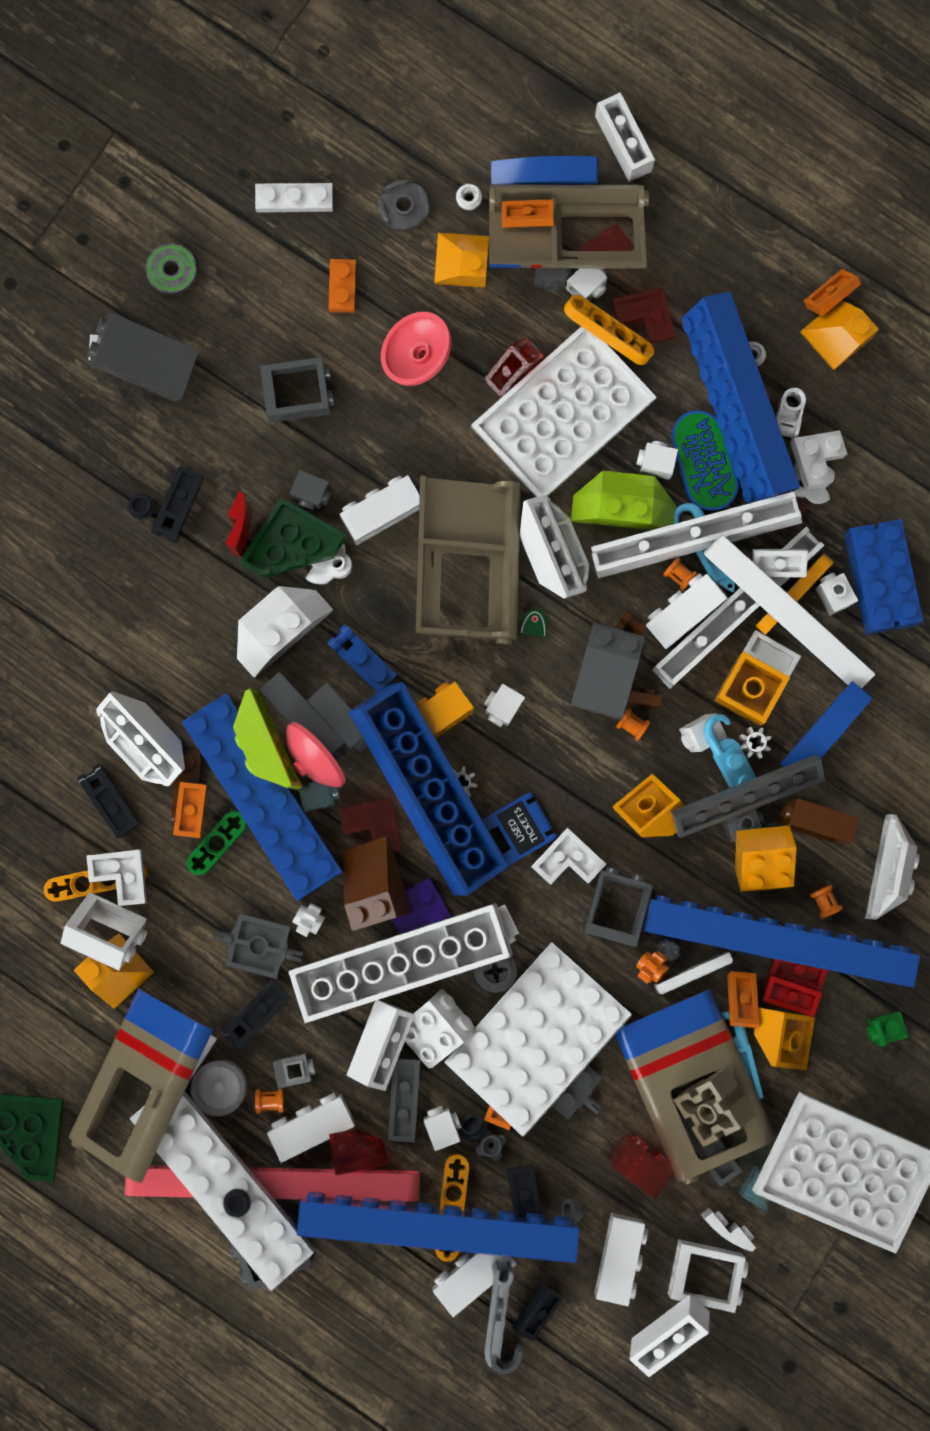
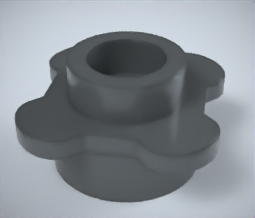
(495, 1152)

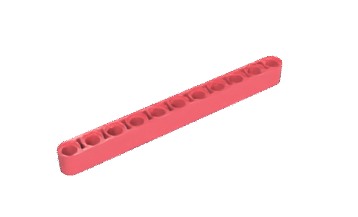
(296, 1183)

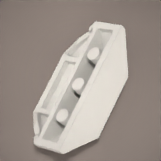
(553, 547)
(277, 625)
(141, 739)
(893, 869)

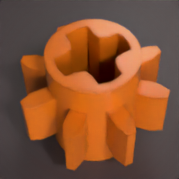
(652, 967)

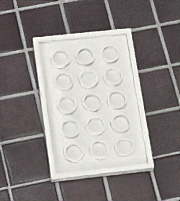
(563, 412)
(538, 1039)
(846, 1173)

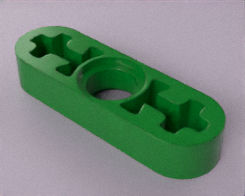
(209, 863)

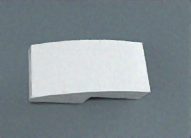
(734, 1234)

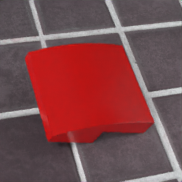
(241, 519)
(794, 986)

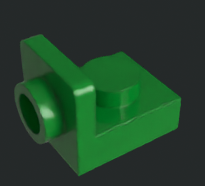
(886, 1029)

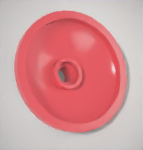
(408, 343)
(312, 757)

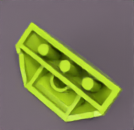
(623, 502)
(261, 742)

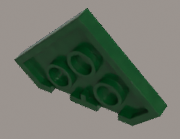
(291, 541)
(31, 1133)

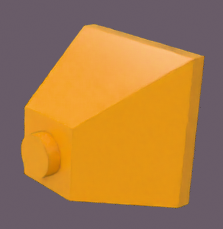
(461, 260)
(839, 333)
(649, 808)
(111, 984)
(785, 1038)

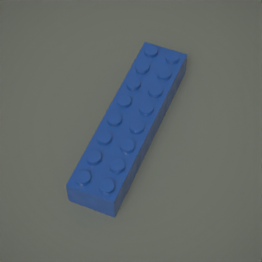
(739, 399)
(428, 789)
(266, 807)

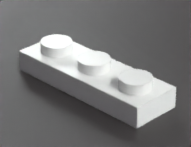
(294, 197)

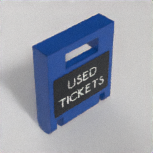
(521, 827)

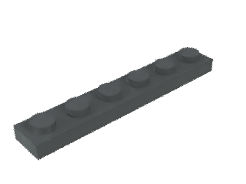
(748, 796)

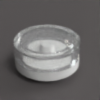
(219, 1087)

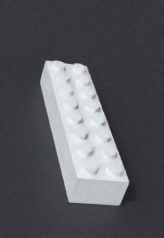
(400, 963)
(209, 1172)

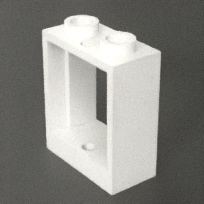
(112, 916)
(680, 1269)

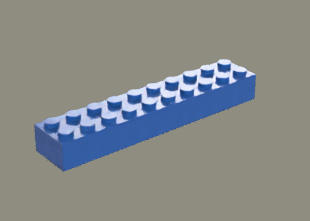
(785, 943)
(438, 1228)

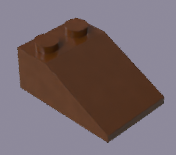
(373, 884)

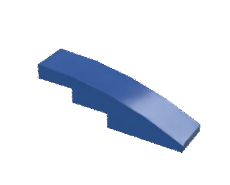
(546, 170)
(830, 724)

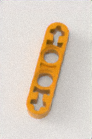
(584, 313)
(799, 589)
(95, 887)
(448, 1172)

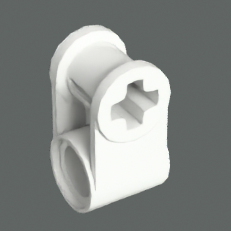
(789, 417)

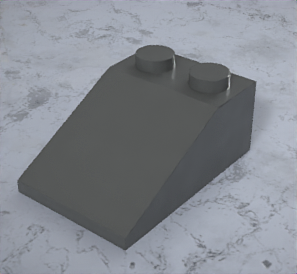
(607, 671)

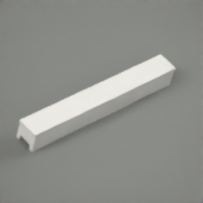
(696, 534)
(721, 622)

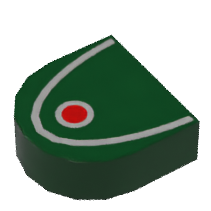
(534, 624)

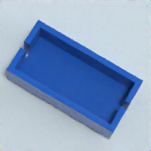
(883, 577)

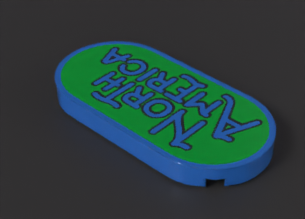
(704, 461)

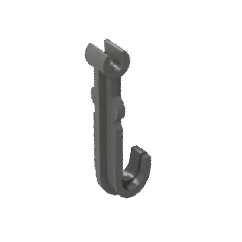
(496, 1323)

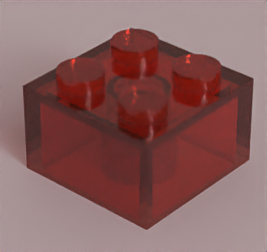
(641, 1166)

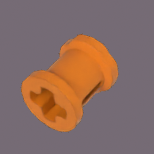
(680, 574)
(633, 724)
(826, 901)
(269, 1101)

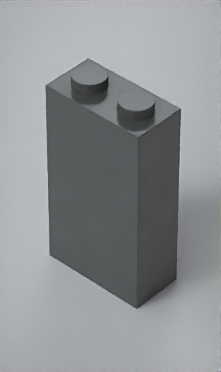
(142, 356)
(298, 710)

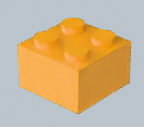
(751, 689)
(445, 708)
(765, 858)

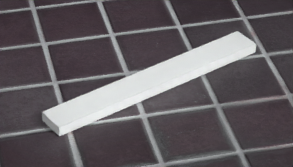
(788, 612)

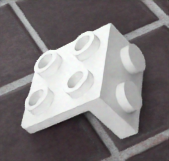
(438, 1029)

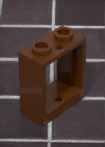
(819, 821)

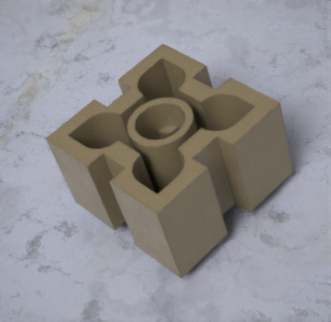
(715, 1107)

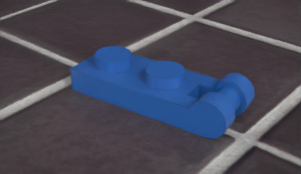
(362, 659)

